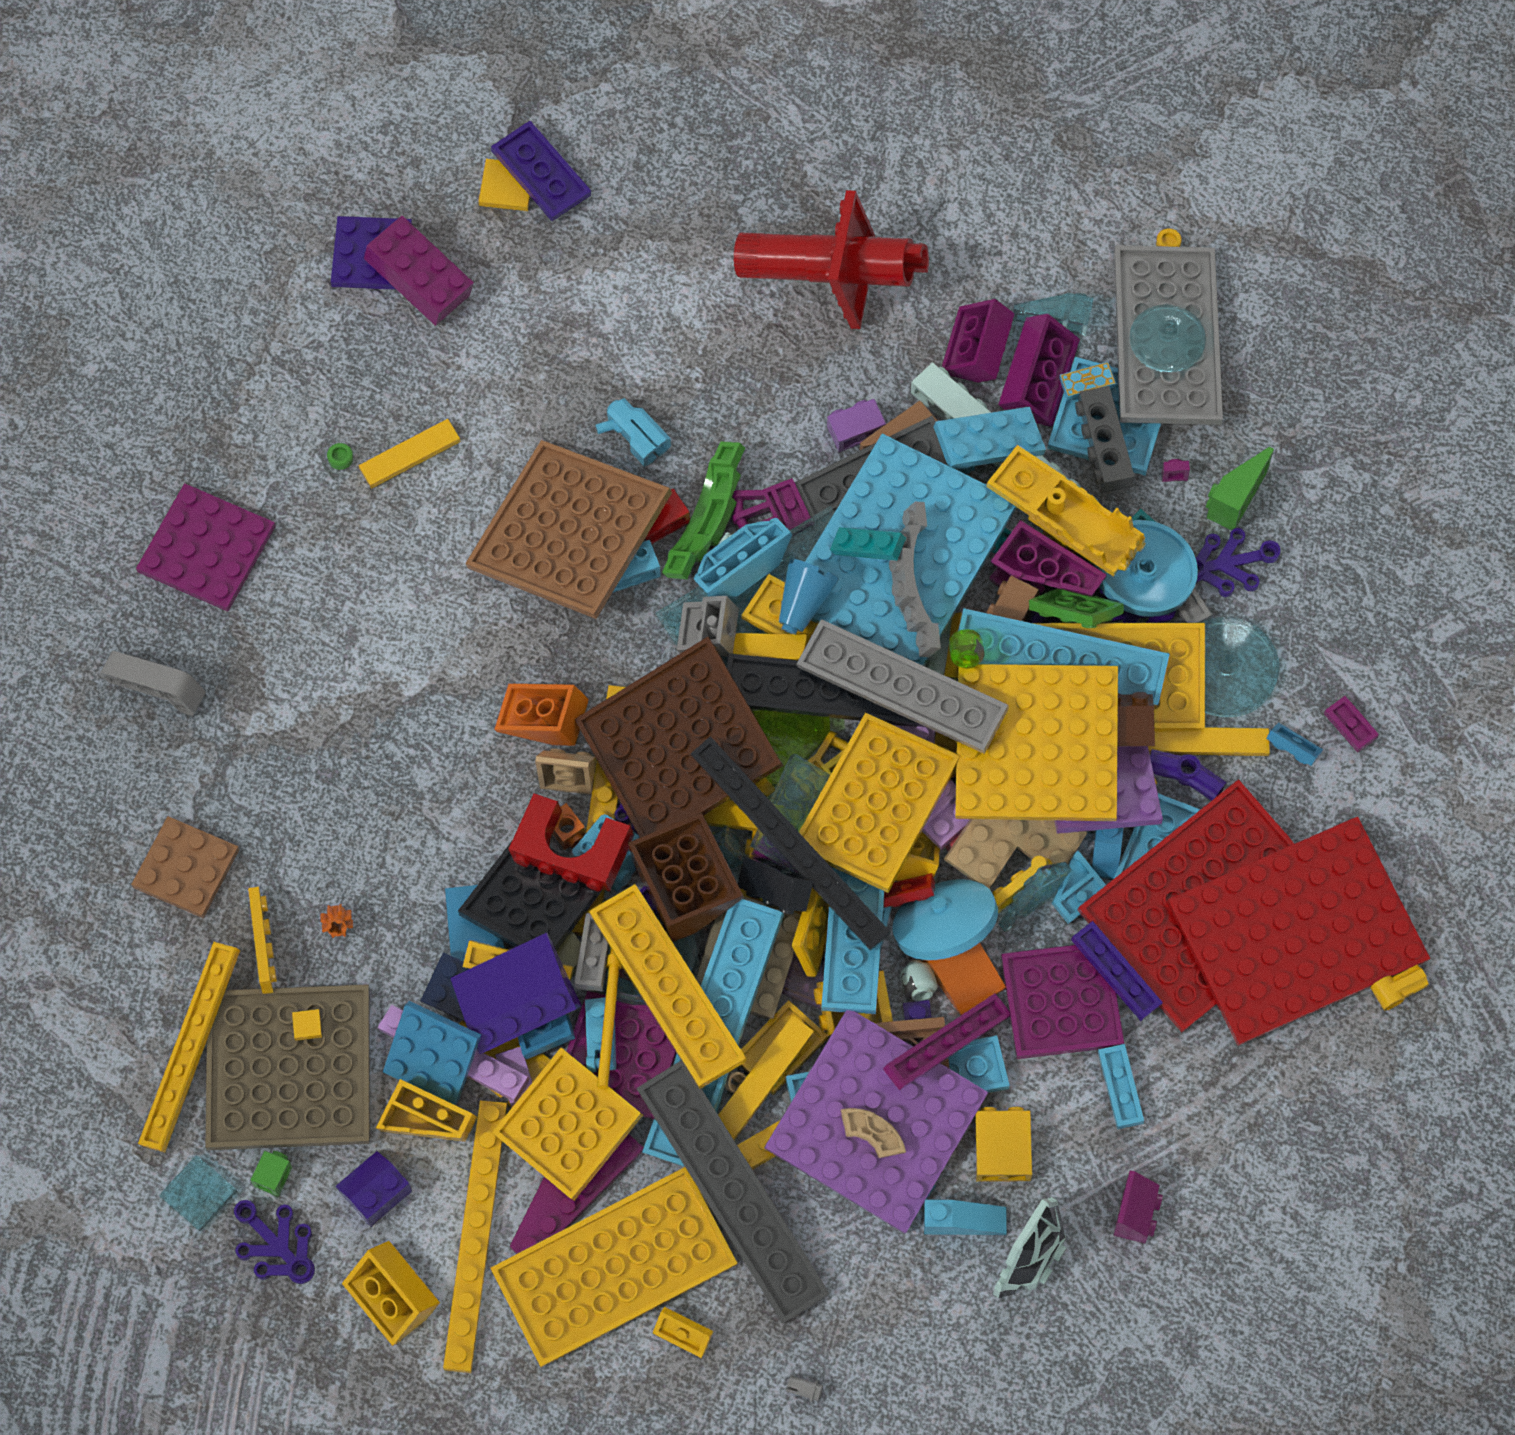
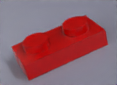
(909, 890)

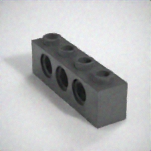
(1100, 402)

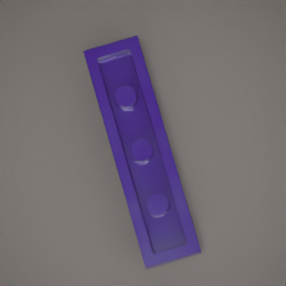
(1116, 971)

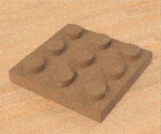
(185, 867)

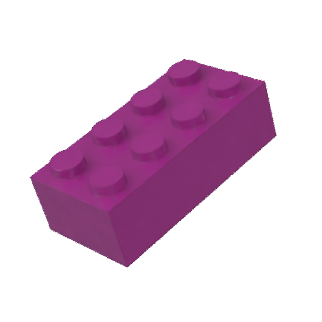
(418, 270)

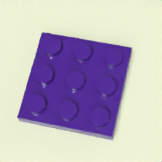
(351, 240)

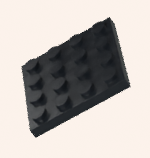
(525, 903)

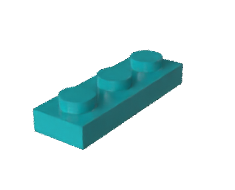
(868, 543)

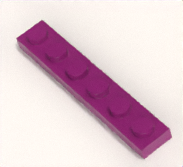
(946, 1041)

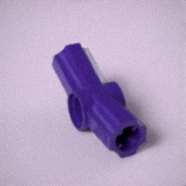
(1201, 779)

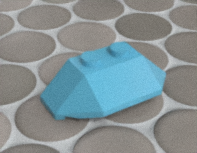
(743, 558)

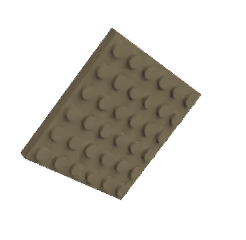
(283, 1090)

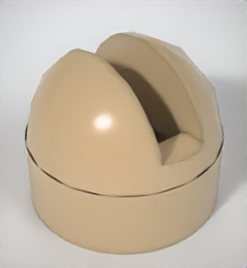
(737, 1077)

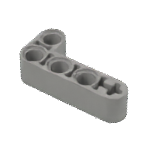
(154, 680)

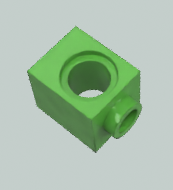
(271, 1172)

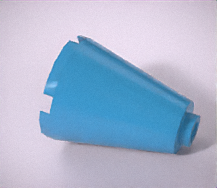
(803, 594)

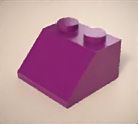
(1137, 1208)

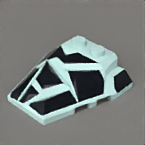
(1034, 1251)

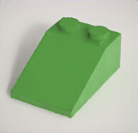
(1236, 490)

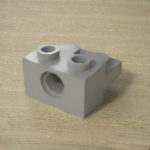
(711, 618)

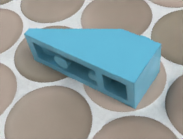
(963, 1218)

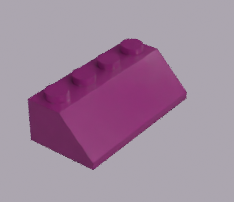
(1040, 358)

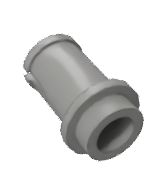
(804, 1388)

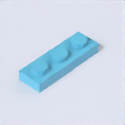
(1120, 1086)

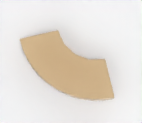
(874, 1130)

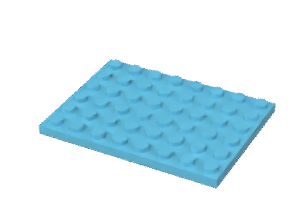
(948, 553)

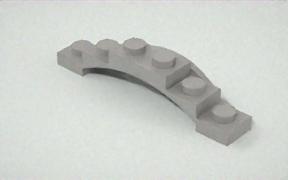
(905, 588)

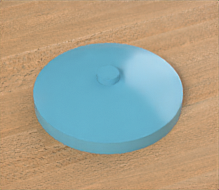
(1158, 576)
(946, 923)

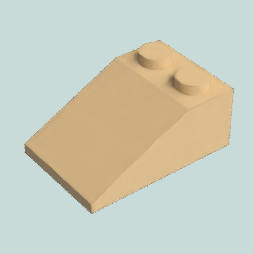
(566, 771)

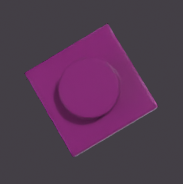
(1175, 470)

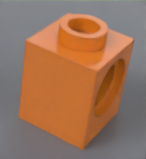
(573, 837)

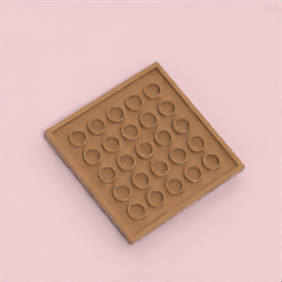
(568, 528)

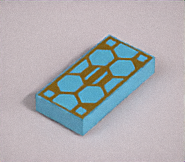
(1086, 379)

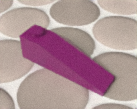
(1041, 560)

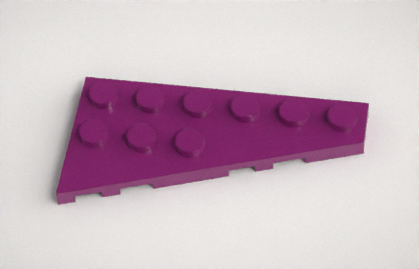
(555, 1211)

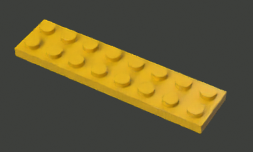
(667, 986)

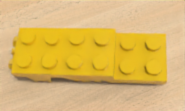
(1067, 511)

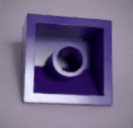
(374, 1188)

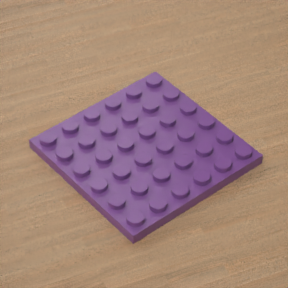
(926, 1114)

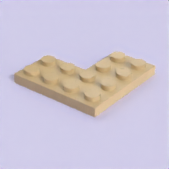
(989, 843)

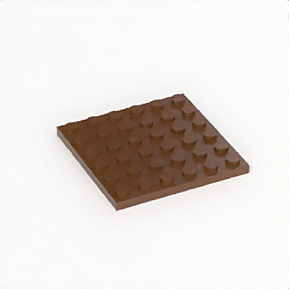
(655, 724)

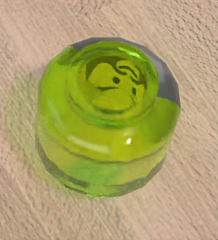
(966, 648)

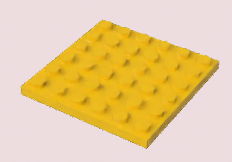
(1051, 749)

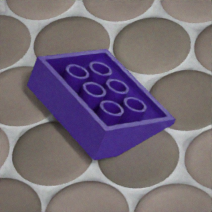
(515, 992)

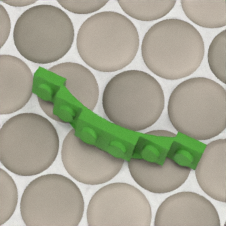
(710, 514)

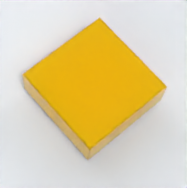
(307, 1024)

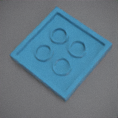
(431, 1052)

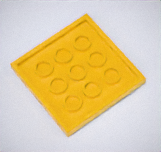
(567, 1124)

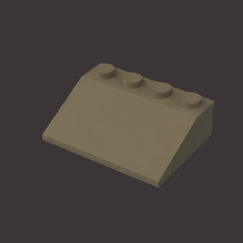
(776, 968)

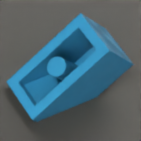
(1107, 852)

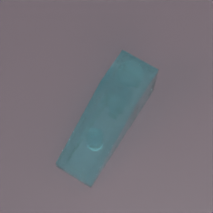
(1068, 309)

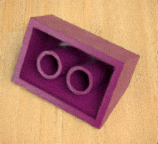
(978, 341)

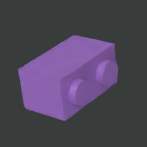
(854, 424)

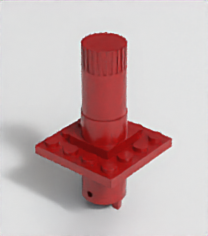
(845, 260)

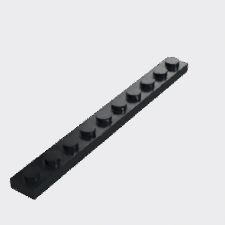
(790, 843)

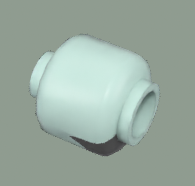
(918, 980)

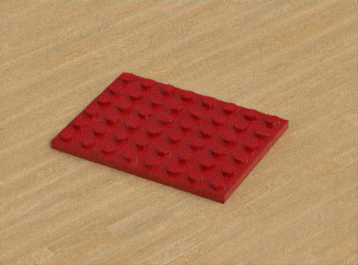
(1135, 908)
(1297, 930)

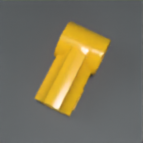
(1393, 990)

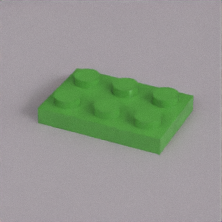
(1076, 607)

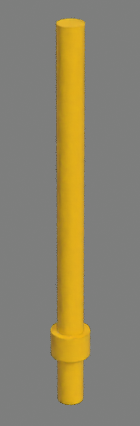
(608, 1023)

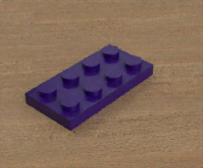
(541, 170)

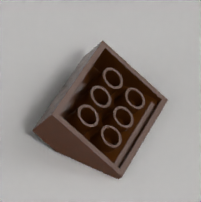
(685, 875)

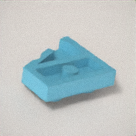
(1076, 888)

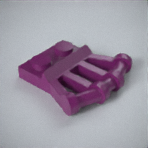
(780, 499)

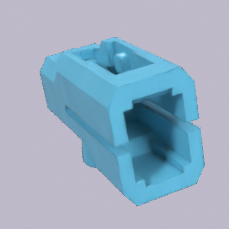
(638, 429)

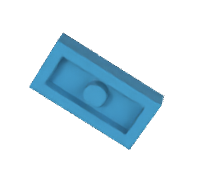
(1288, 740)

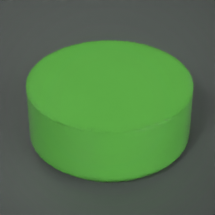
(340, 456)

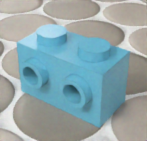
(641, 568)

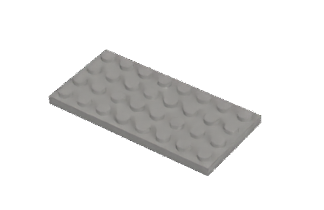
(1178, 278)

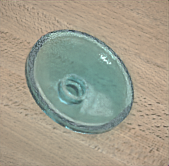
(1165, 348)

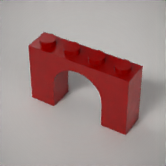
(594, 868)

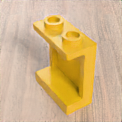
(830, 1019)
(1003, 1145)

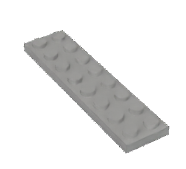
(903, 686)

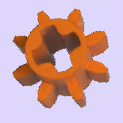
(336, 920)

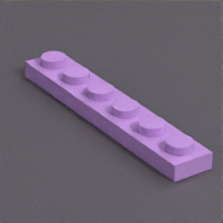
(483, 1069)

